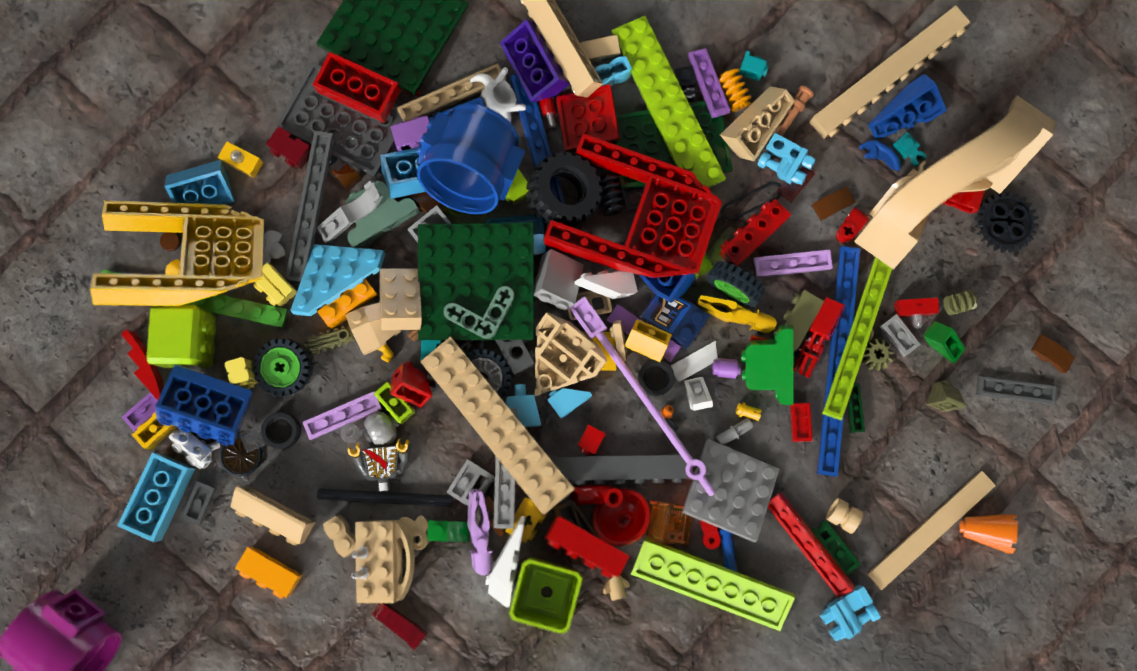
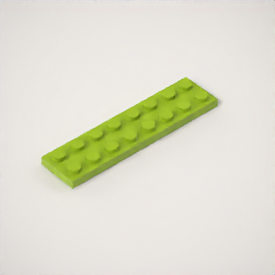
(713, 584)

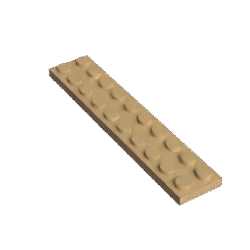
(497, 425)

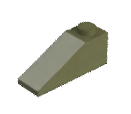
(945, 397)

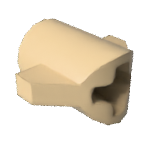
(616, 587)

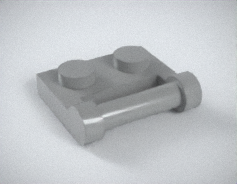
(467, 479)

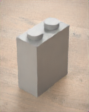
(557, 279)

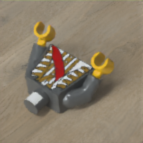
(381, 462)

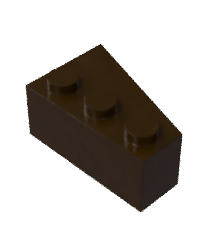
(572, 513)

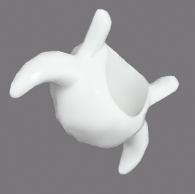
(498, 94)

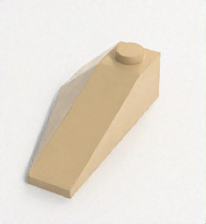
(366, 328)

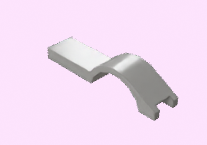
(350, 213)

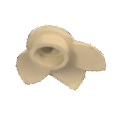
(416, 528)

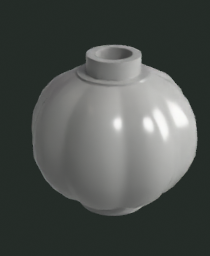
(380, 429)

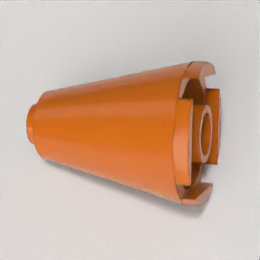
(992, 530)

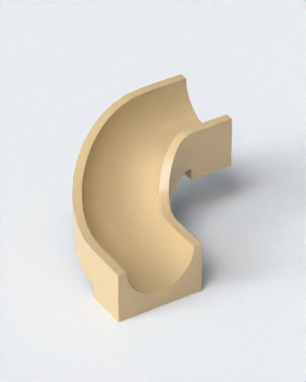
(980, 164)

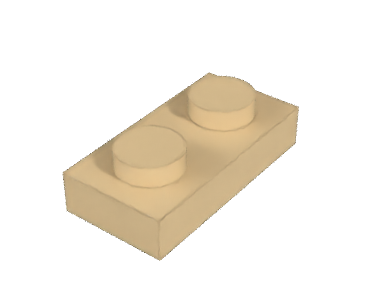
(618, 333)

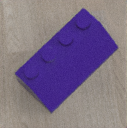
(534, 62)

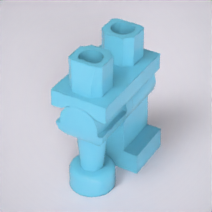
(791, 157)
(843, 613)

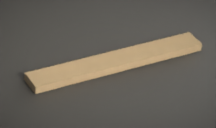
(931, 530)

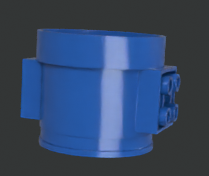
(469, 158)

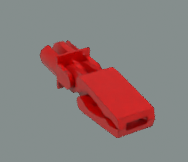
(824, 327)

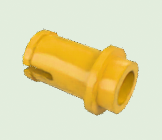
(748, 411)

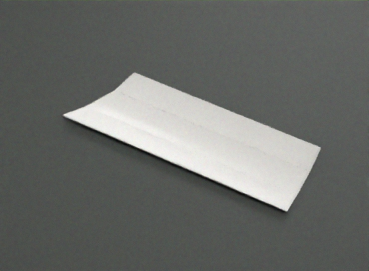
(695, 362)

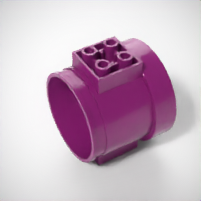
(60, 635)

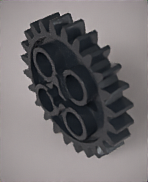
(1006, 205)

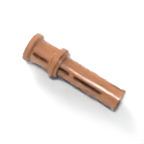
(798, 106)

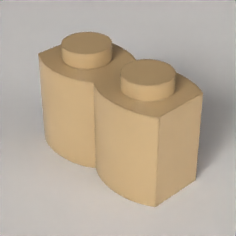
(339, 531)

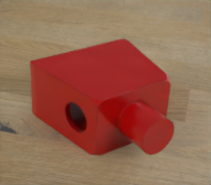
(410, 385)

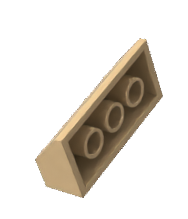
(271, 514)

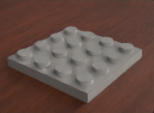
(741, 489)

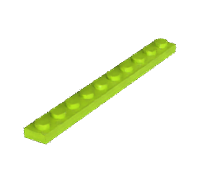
(857, 340)

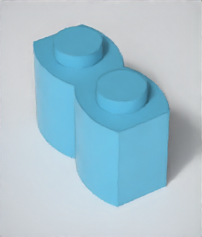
(616, 72)

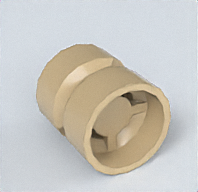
(847, 517)

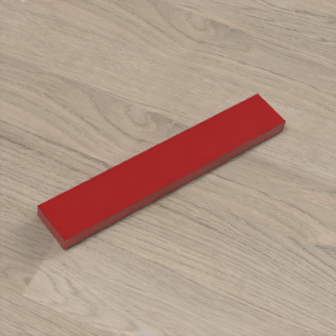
(810, 545)

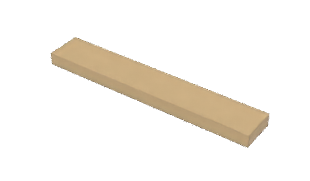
(446, 96)

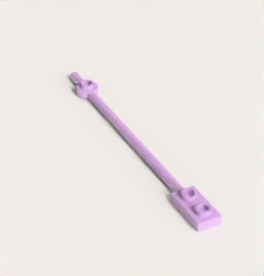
(594, 327)

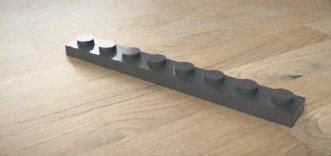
(310, 204)

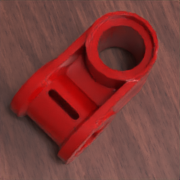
(853, 224)

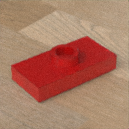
(801, 422)

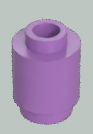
(726, 368)

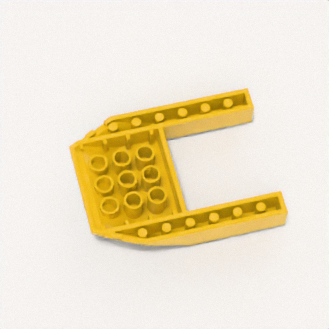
(217, 252)

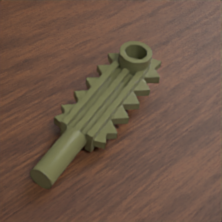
(338, 337)

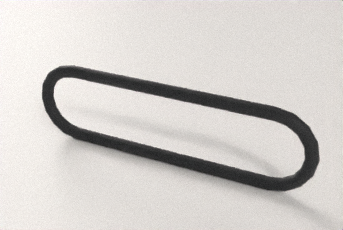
(748, 194)

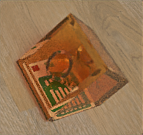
(668, 523)

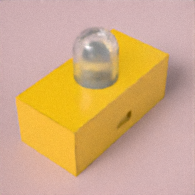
(240, 159)

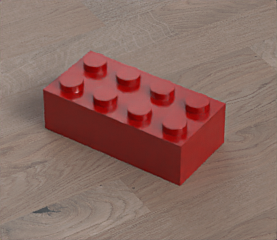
(356, 87)

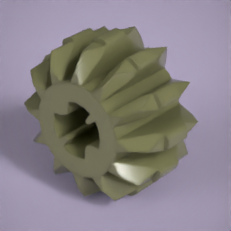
(960, 302)
(883, 352)

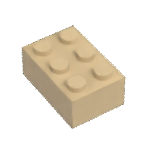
(400, 299)

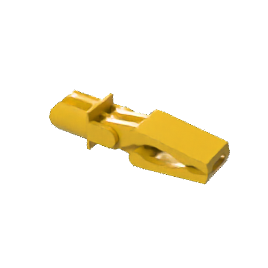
(738, 314)

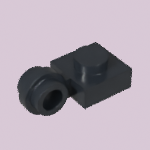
(686, 79)

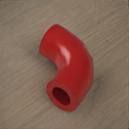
(597, 494)

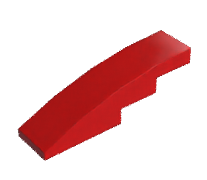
(147, 373)

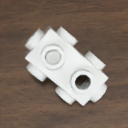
(195, 451)

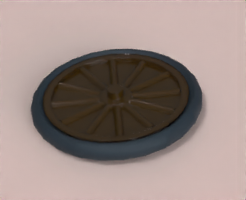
(237, 460)

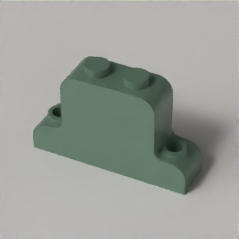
(383, 219)

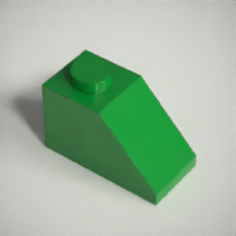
(944, 341)
(448, 531)

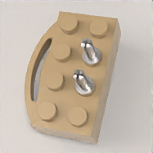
(380, 561)

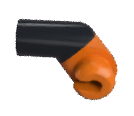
(667, 413)

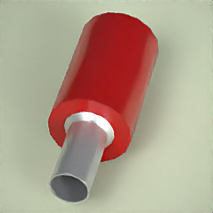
(548, 110)

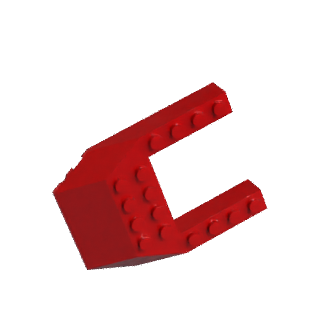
(668, 227)

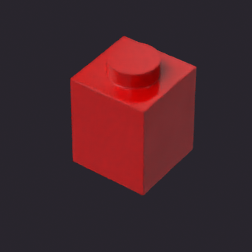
(590, 440)

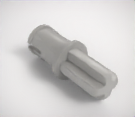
(734, 431)

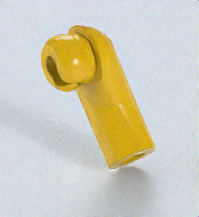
(387, 353)

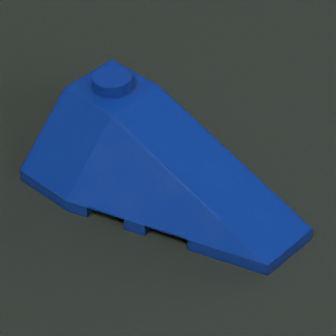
(914, 104)
(669, 287)

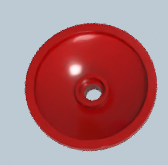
(609, 521)

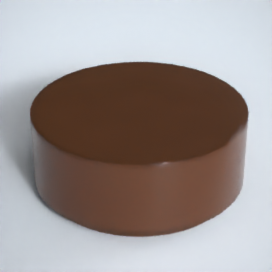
(170, 241)

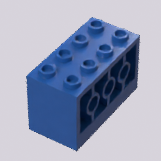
(203, 405)

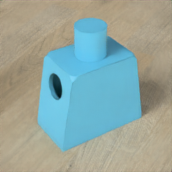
(526, 406)

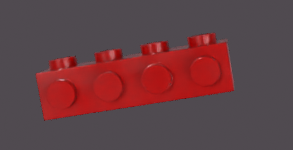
(755, 233)
(587, 547)

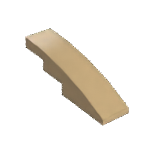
(601, 48)

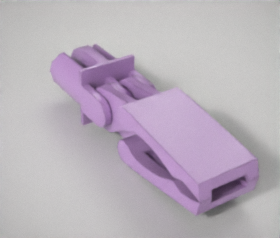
(479, 534)

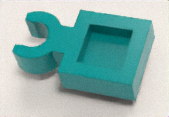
(908, 146)

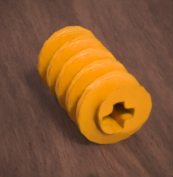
(734, 91)

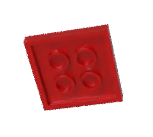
(588, 115)

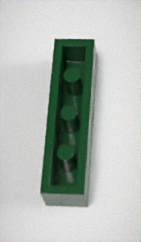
(855, 410)

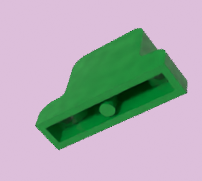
(771, 364)

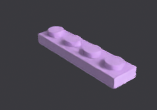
(793, 263)
(342, 415)

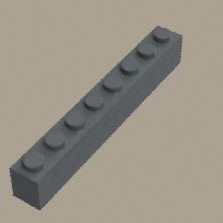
(622, 468)

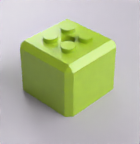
(181, 337)
(536, 610)

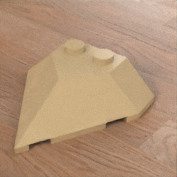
(564, 355)

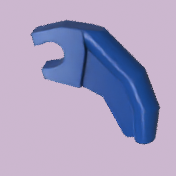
(883, 152)

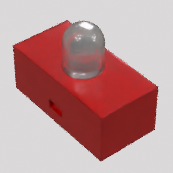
(917, 309)

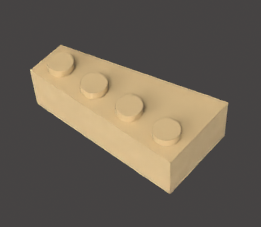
(757, 123)

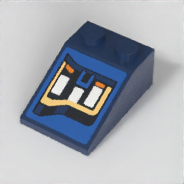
(677, 318)

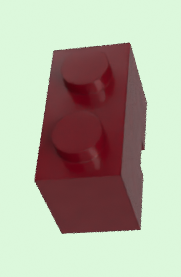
(284, 145)

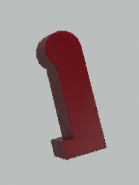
(400, 624)

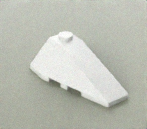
(503, 574)

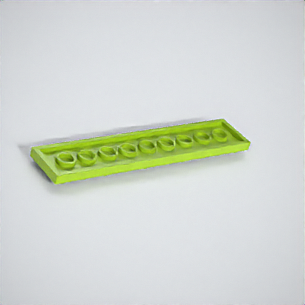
(667, 102)

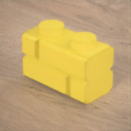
(275, 286)
(241, 372)

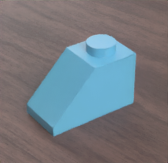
(567, 400)

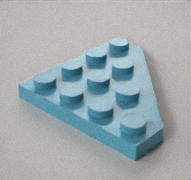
(332, 272)

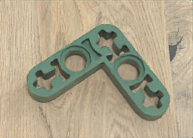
(487, 319)

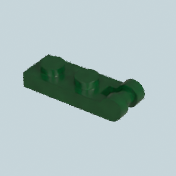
(836, 548)

